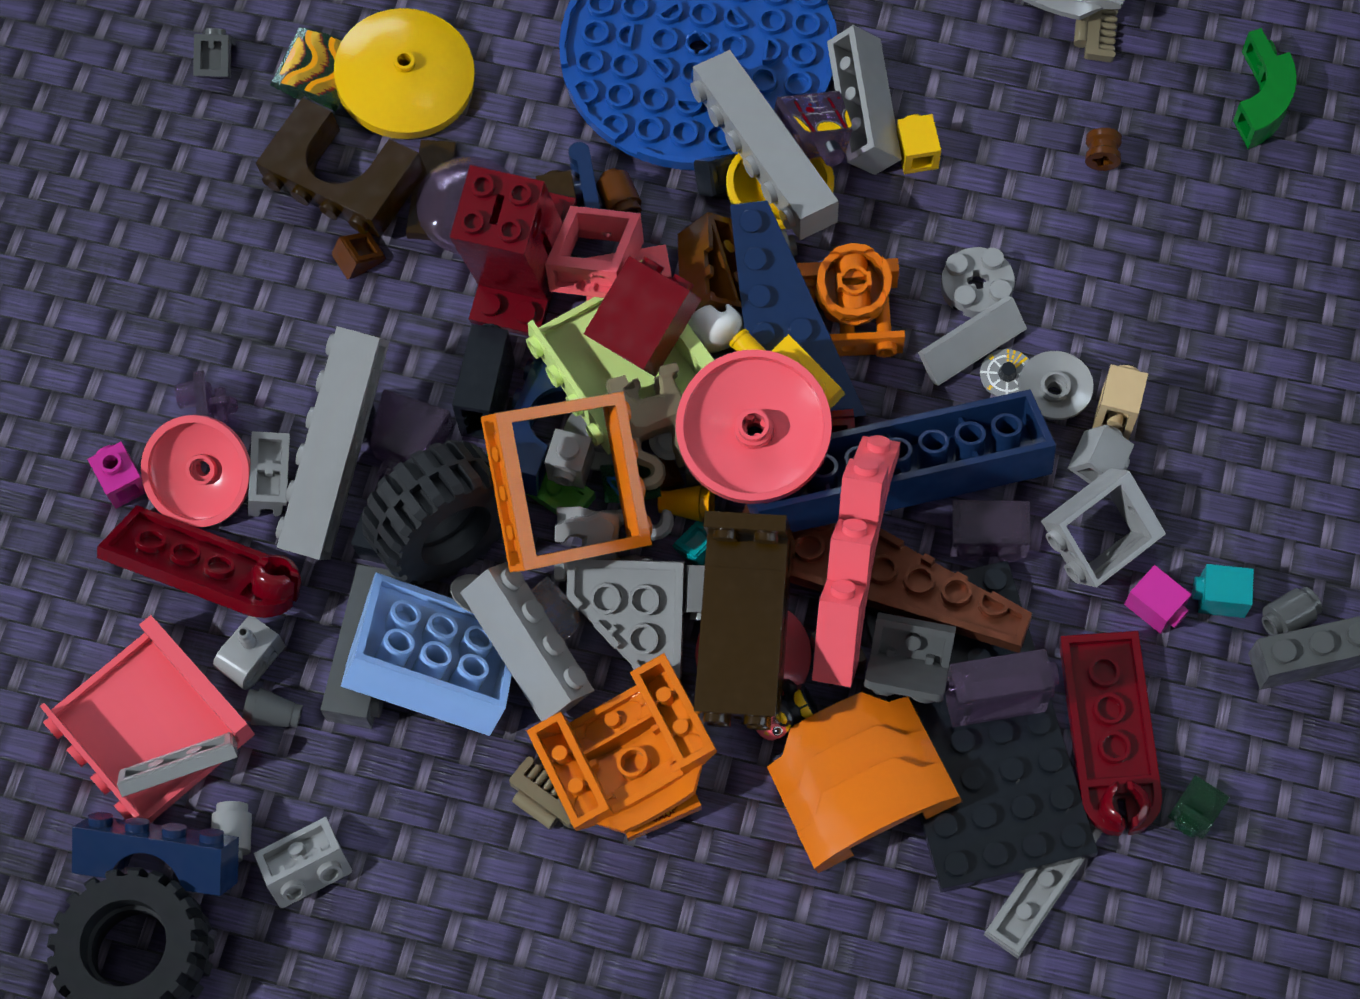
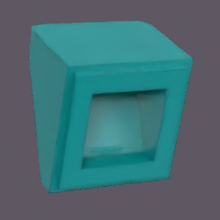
(693, 544)

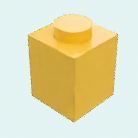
(918, 143)

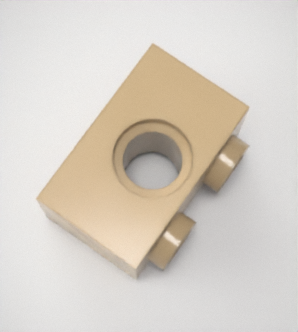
(1121, 398)

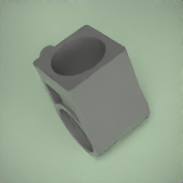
(248, 653)

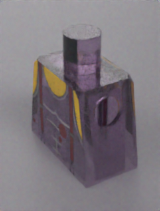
(817, 124)

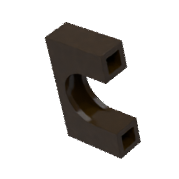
(365, 202)

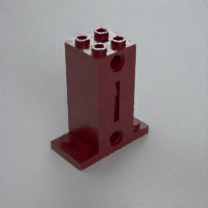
(504, 238)

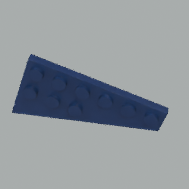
(777, 298)

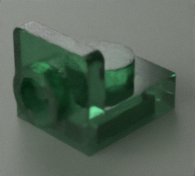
(1198, 808)

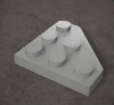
(633, 605)

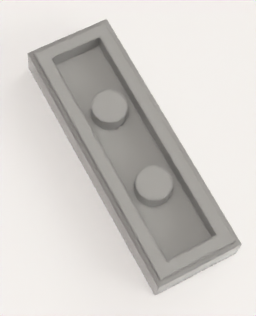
(972, 340)
(177, 764)

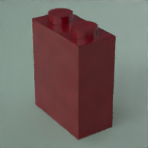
(643, 314)

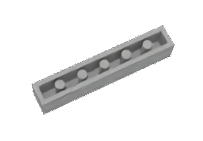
(764, 145)
(332, 443)

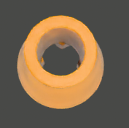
(688, 502)

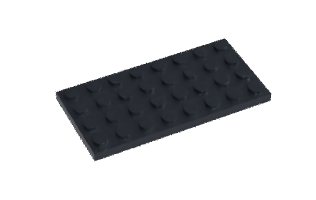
(1011, 774)

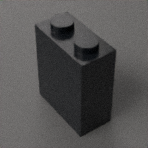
(483, 378)

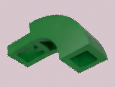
(1276, 76)

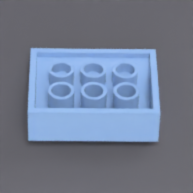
(427, 657)

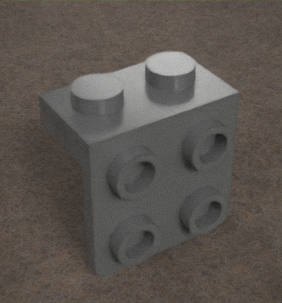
(910, 658)

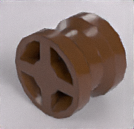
(1103, 149)

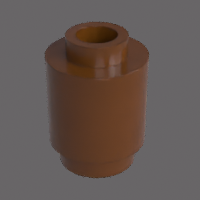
(618, 191)

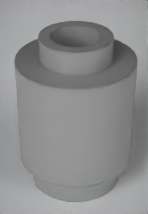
(234, 821)

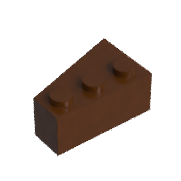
(709, 261)

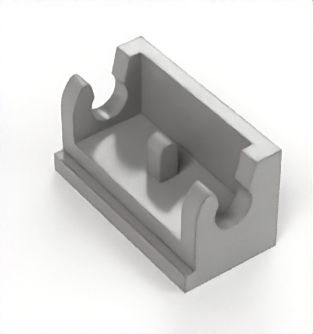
(268, 472)

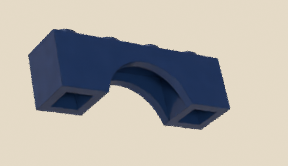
(531, 450)
(201, 859)

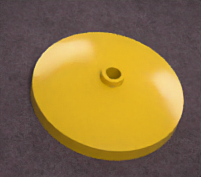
(404, 73)

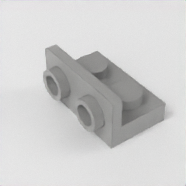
(302, 863)

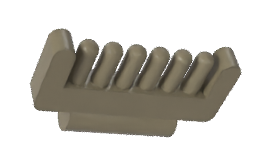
(1090, 33)
(537, 800)

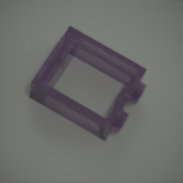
(1000, 687)

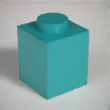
(1224, 590)

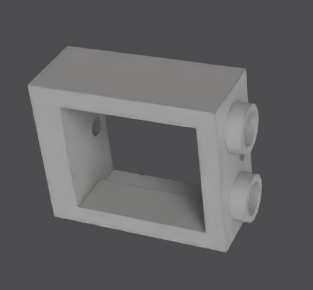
(1133, 507)

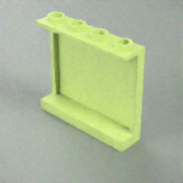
(585, 366)

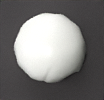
(716, 328)

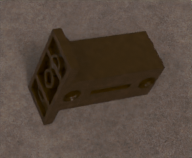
(744, 619)

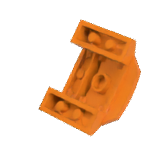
(628, 754)
(858, 775)

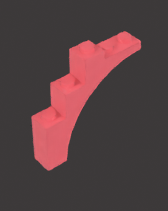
(852, 559)

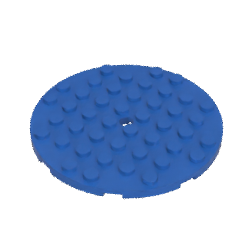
(634, 66)

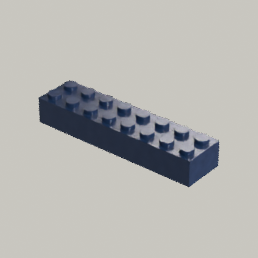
(938, 458)

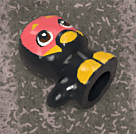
(796, 706)

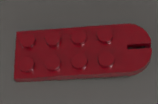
(202, 564)
(1111, 730)

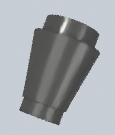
(270, 709)

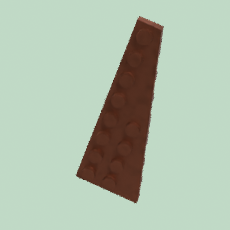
(917, 589)

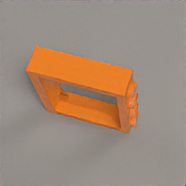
(511, 493)

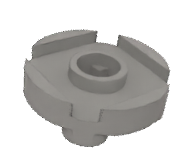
(976, 262)

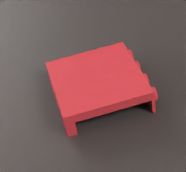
(141, 709)

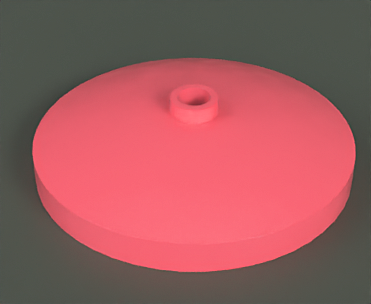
(749, 392)

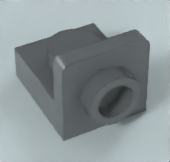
(212, 54)

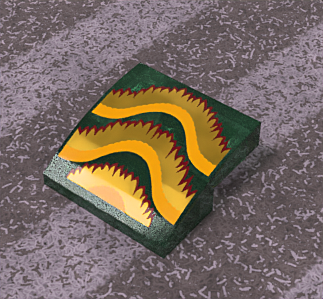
(310, 68)

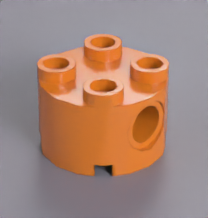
(853, 284)

